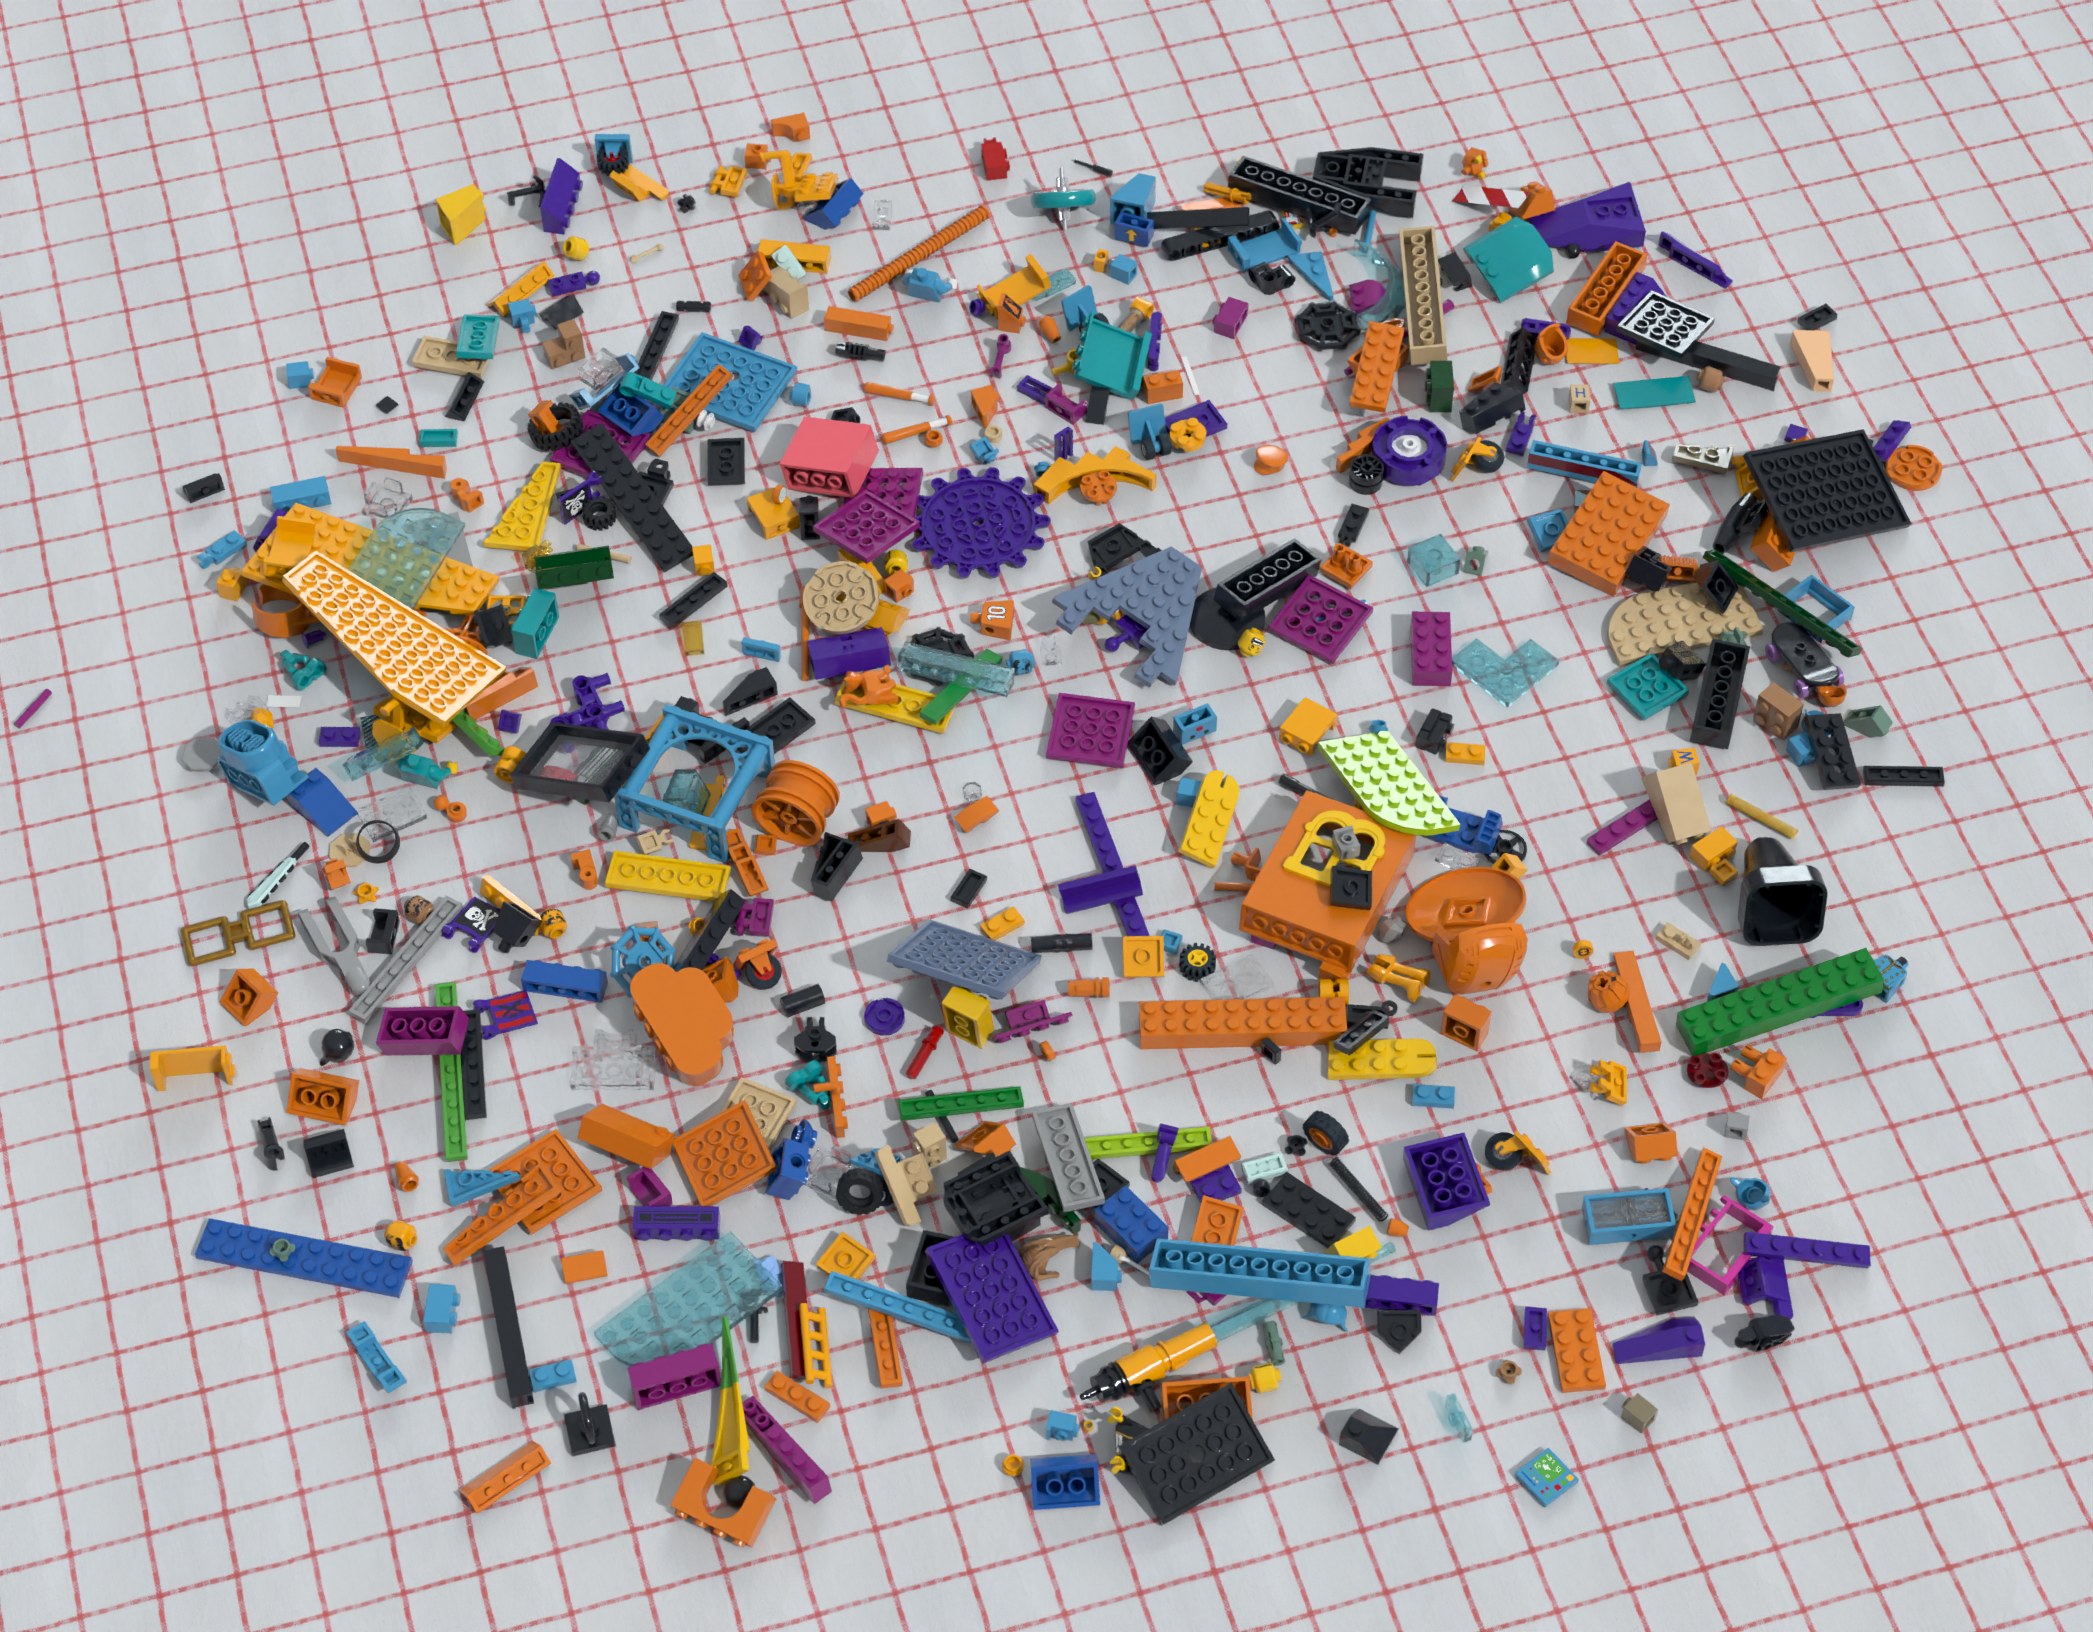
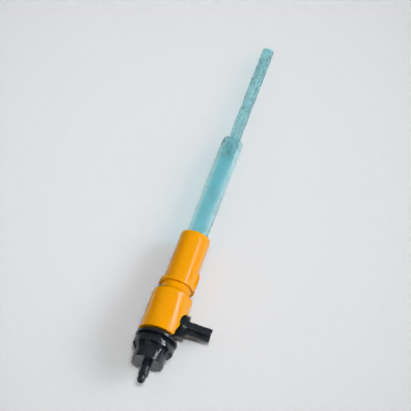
(1149, 1364)

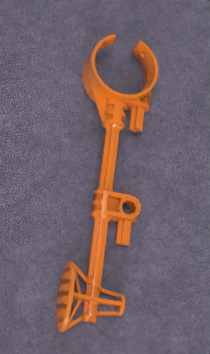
(299, 619)

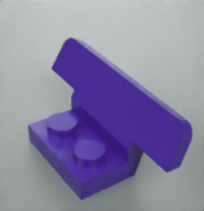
(1767, 1280)

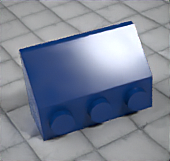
(830, 211)
(630, 413)
(1065, 1482)

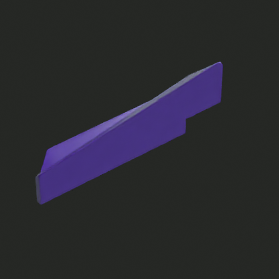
(1687, 257)

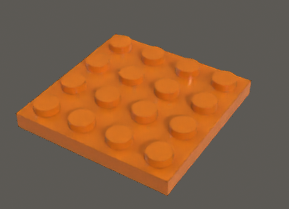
(724, 1154)
(565, 1169)

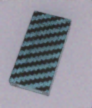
(367, 727)

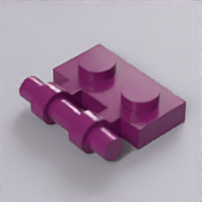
(761, 917)

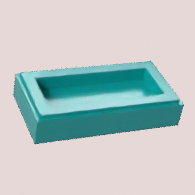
(438, 438)

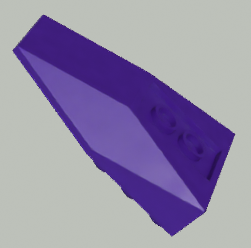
(1594, 221)

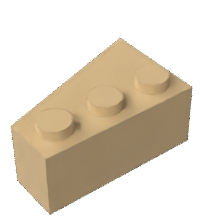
(787, 292)

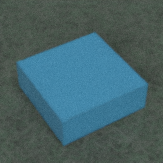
(1171, 941)

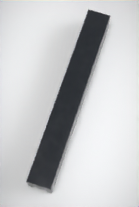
(1730, 363)
(508, 1327)

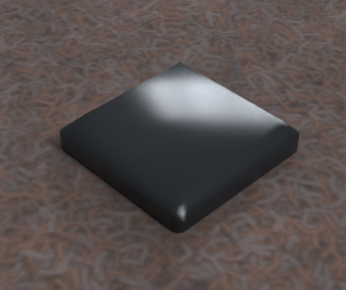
(387, 404)

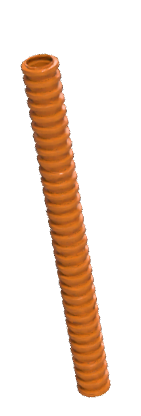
(918, 253)

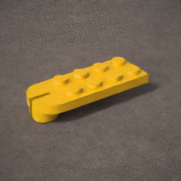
(1210, 818)
(1383, 1060)

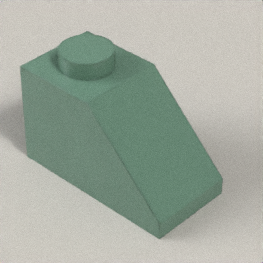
(1869, 721)

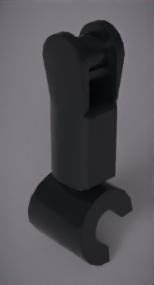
(270, 1143)

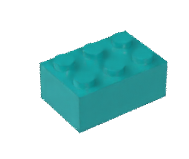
(535, 623)

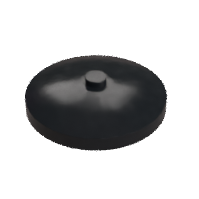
(1218, 627)

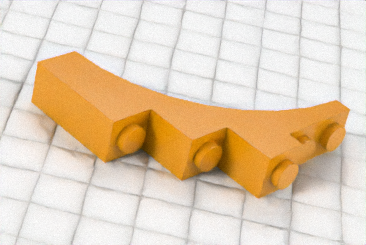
(1065, 476)

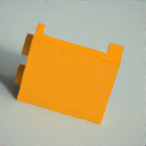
(773, 517)
(1307, 726)

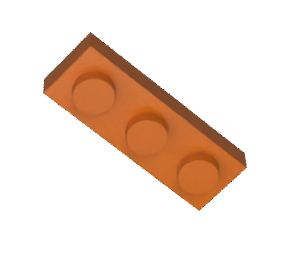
(797, 1396)

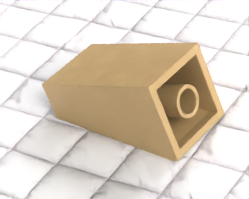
(1678, 803)

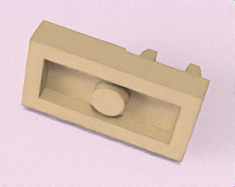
(1678, 941)

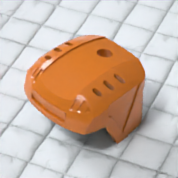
(1481, 957)

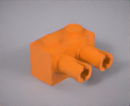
(1764, 1074)

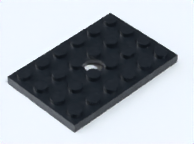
(1230, 1448)

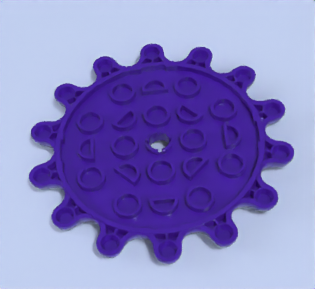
(1001, 507)

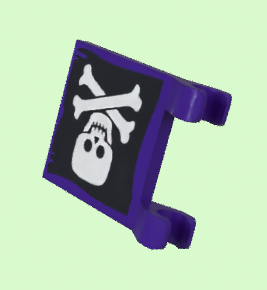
(573, 501)
(476, 920)

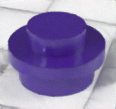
(977, 307)

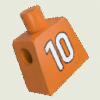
(995, 619)

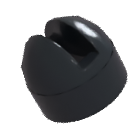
(1573, 250)
(1261, 1188)

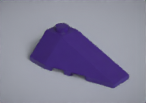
(1665, 1341)

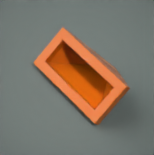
(1485, 379)

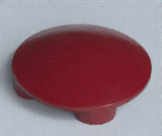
(1707, 1070)

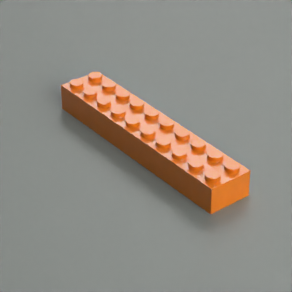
(1241, 1022)

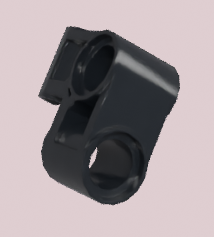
(1269, 279)

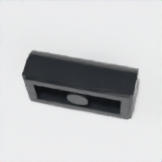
(802, 1000)

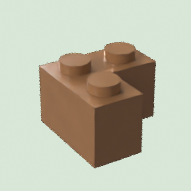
(566, 347)

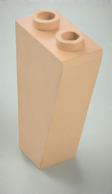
(1815, 357)

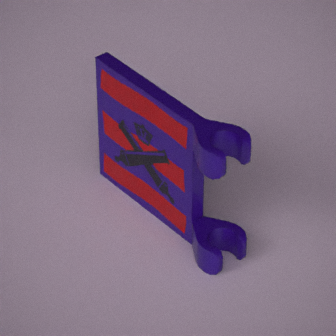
(508, 1013)

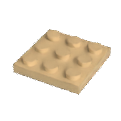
(768, 1107)

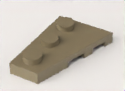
(1706, 458)

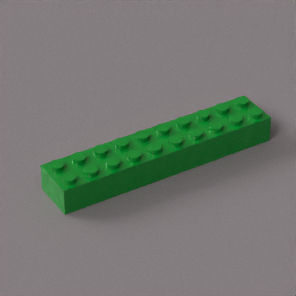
(1779, 1002)

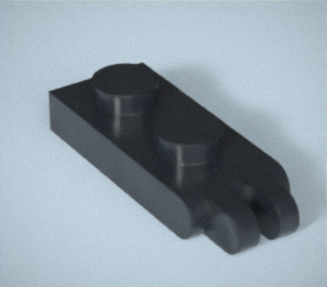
(1353, 524)

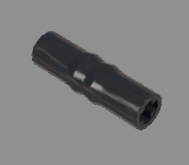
(1061, 943)

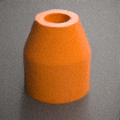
(1397, 1228)

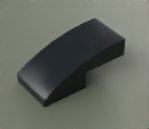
(1097, 405)

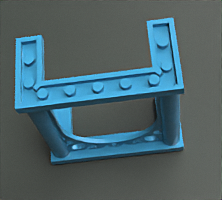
(673, 732)

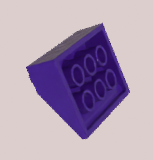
(1445, 1180)

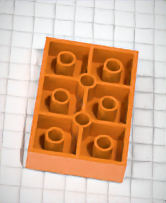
(1607, 533)

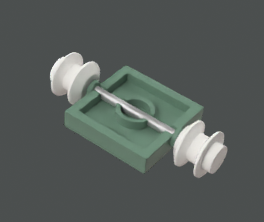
(702, 419)

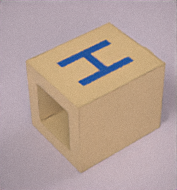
(1579, 398)

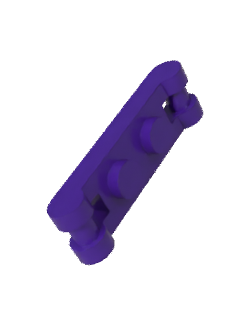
(1154, 347)

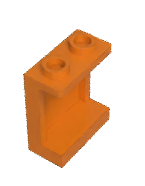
(336, 382)

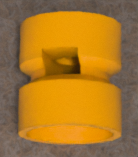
(509, 760)
(1340, 988)

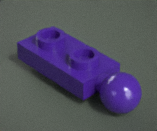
(572, 282)

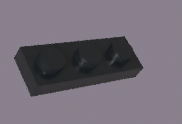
(710, 749)
(1361, 1032)

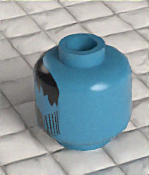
(1021, 661)

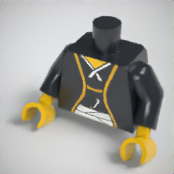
(1124, 1432)

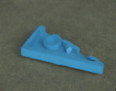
(1314, 270)
(472, 1184)

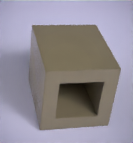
(1639, 1412)

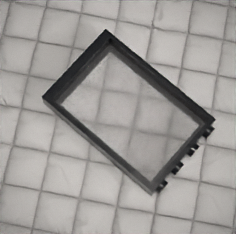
(580, 762)

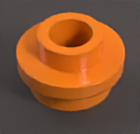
(933, 438)

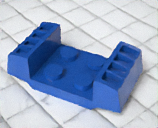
(1475, 832)

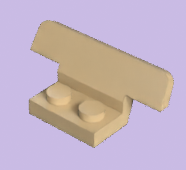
(906, 1181)

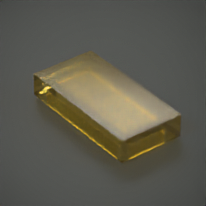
(693, 638)

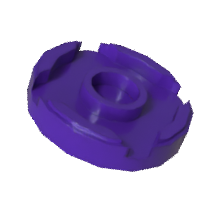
(884, 1016)

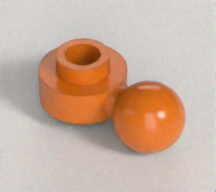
(442, 803)

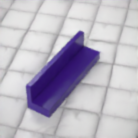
(1101, 889)

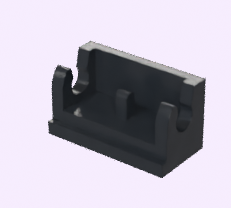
(1455, 271)

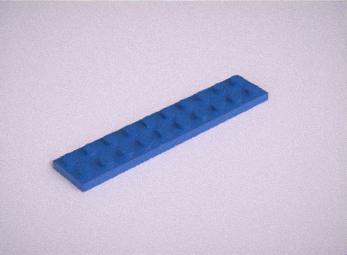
(311, 1261)

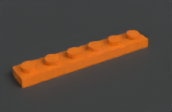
(689, 410)

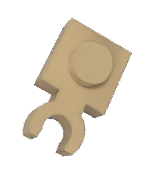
(651, 842)

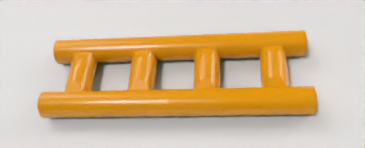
(810, 1354)

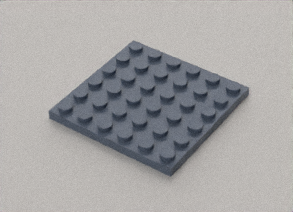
(964, 959)

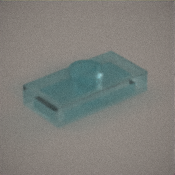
(1458, 1418)

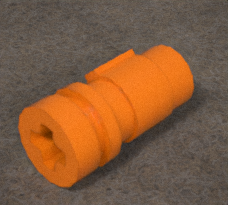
(1089, 988)

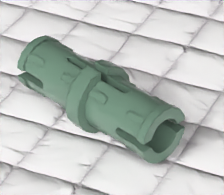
(1274, 1343)

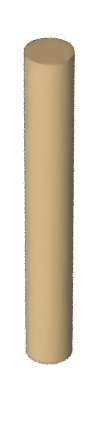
(615, 556)

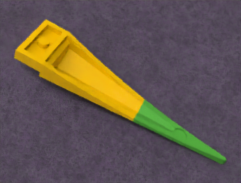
(731, 1435)

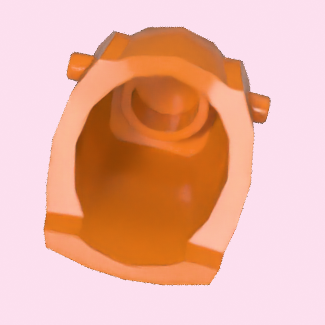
(1551, 345)

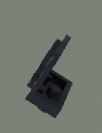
(493, 626)

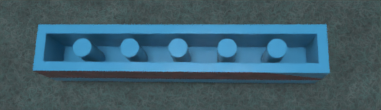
(1580, 463)

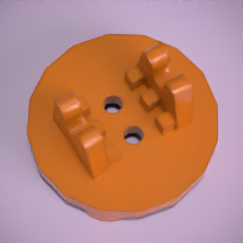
(1098, 487)

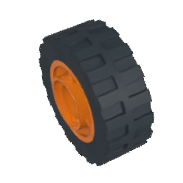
(1325, 1133)

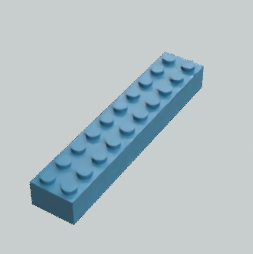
(1260, 1273)

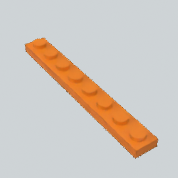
(1692, 1214)

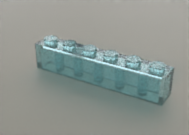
(956, 669)

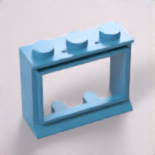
(1827, 597)

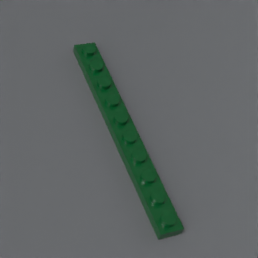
(1785, 605)

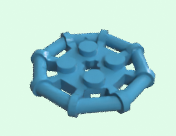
(638, 950)

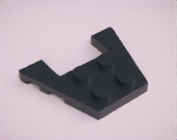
(1117, 545)

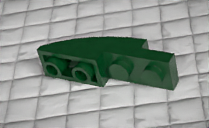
(1047, 1191)

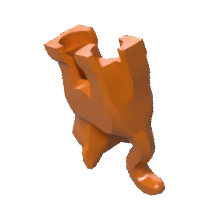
(872, 687)

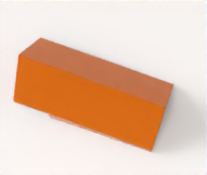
(503, 690)

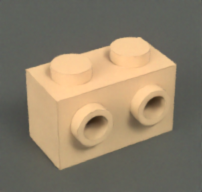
(932, 1143)

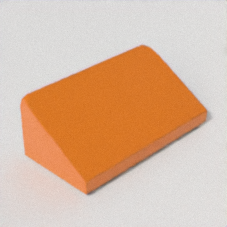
(584, 1267)

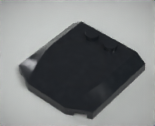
(992, 1200)

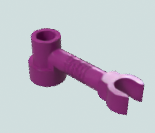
(1003, 347)

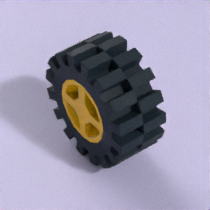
(1198, 955)

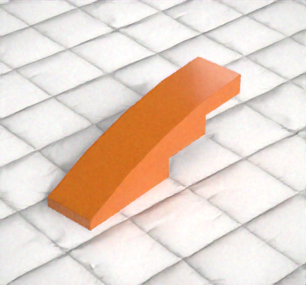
(1361, 446)
(745, 863)

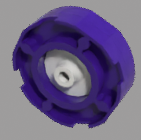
(1410, 450)

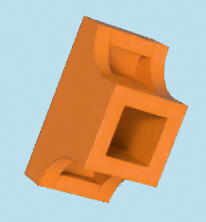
(336, 873)

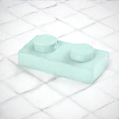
(788, 261)

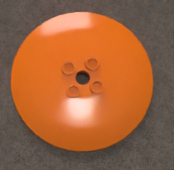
(1445, 900)

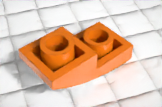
(976, 813)

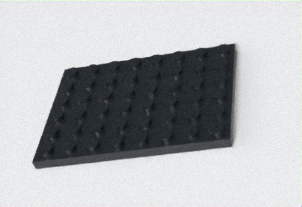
(1826, 490)

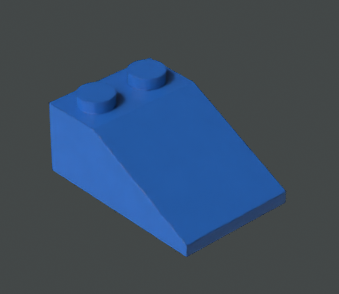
(321, 803)

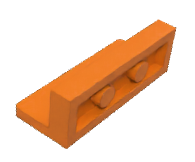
(1207, 1159)

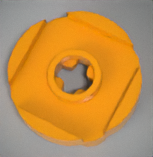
(1187, 426)

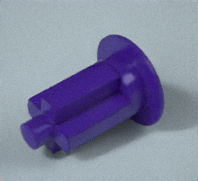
(312, 637)

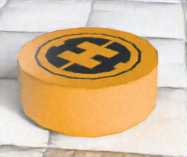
(1582, 949)

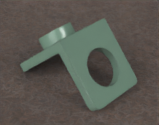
(1478, 553)

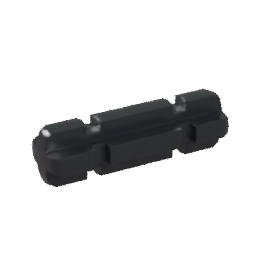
(693, 306)

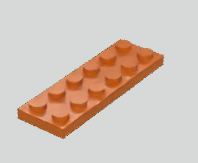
(1377, 366)

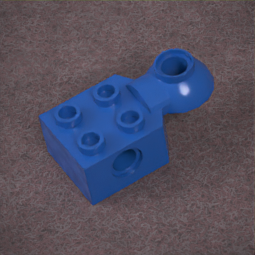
(792, 1162)

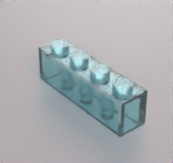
(383, 753)

